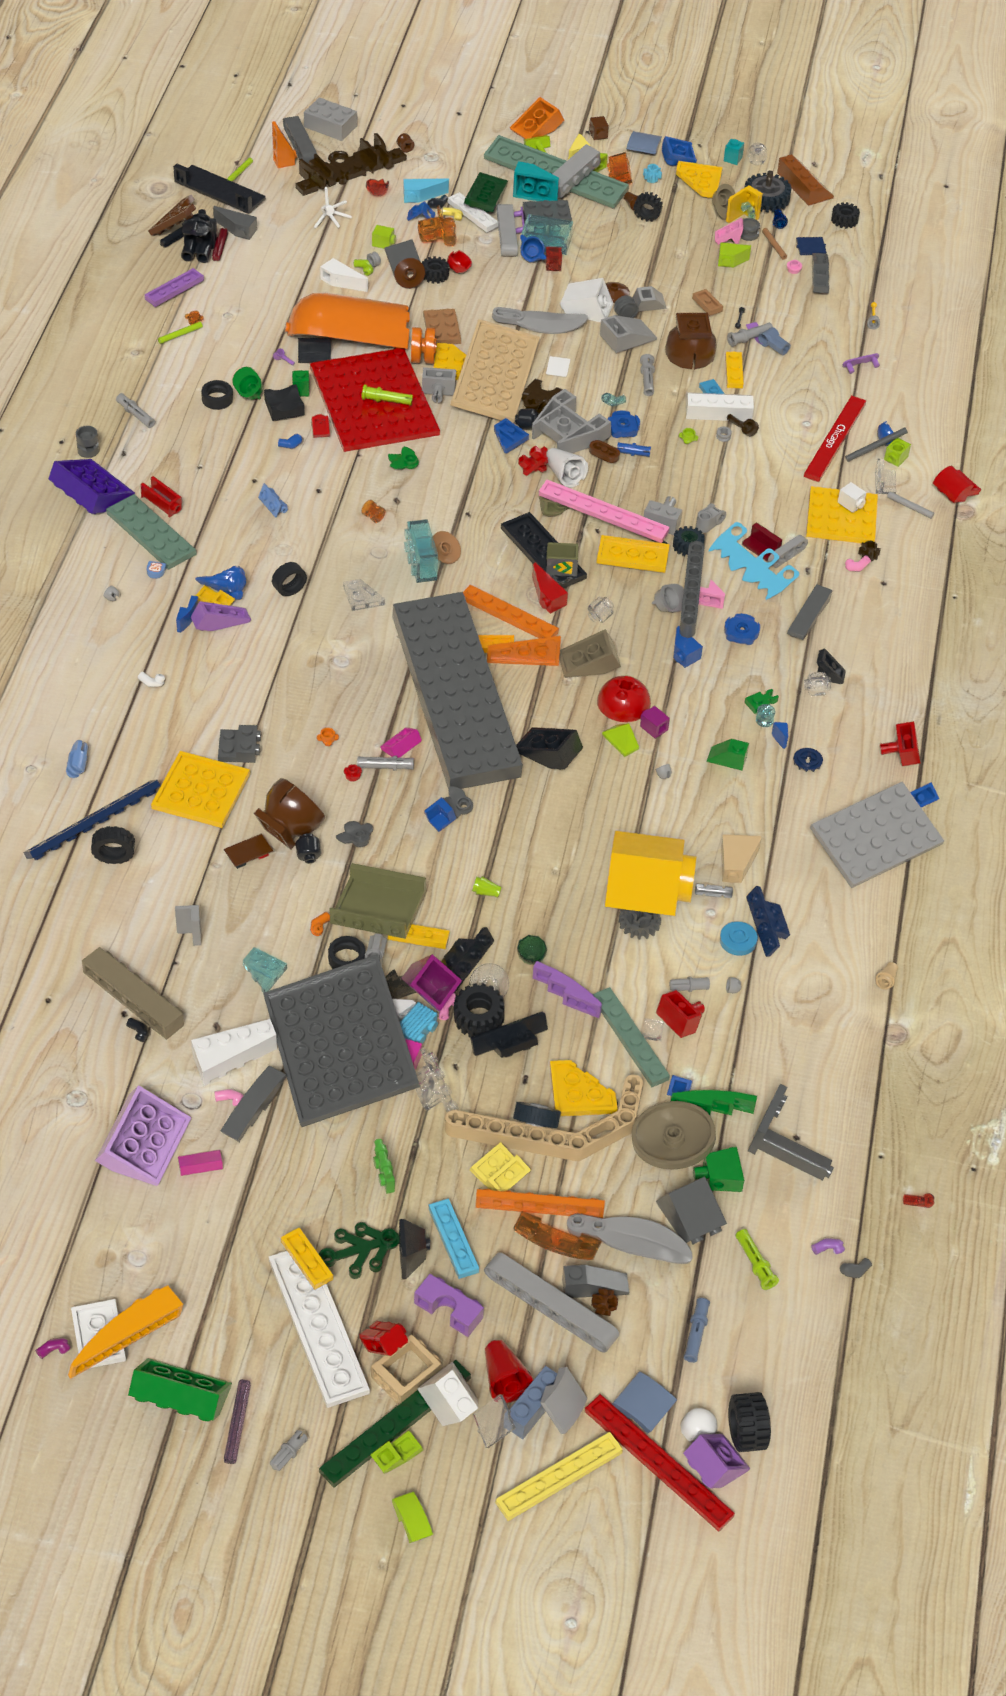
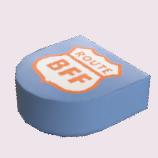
(155, 569)

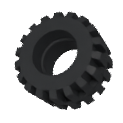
(478, 997)
(749, 1422)

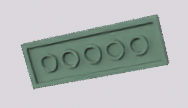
(151, 531)

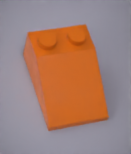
(538, 120)

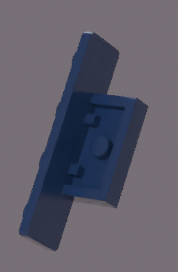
(768, 921)

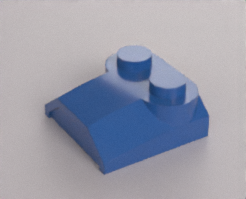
(677, 150)

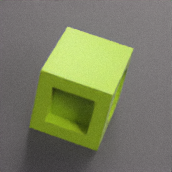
(897, 452)

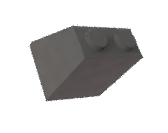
(693, 1211)

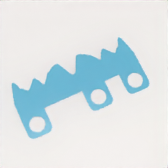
(756, 568)

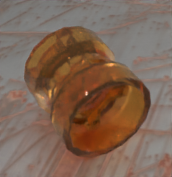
(373, 511)

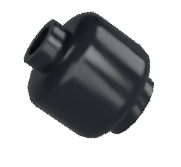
(526, 418)
(308, 848)

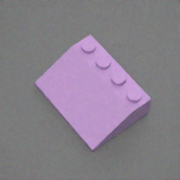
(143, 1137)

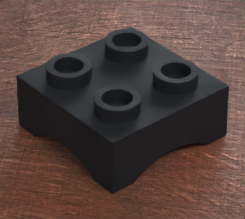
(284, 403)

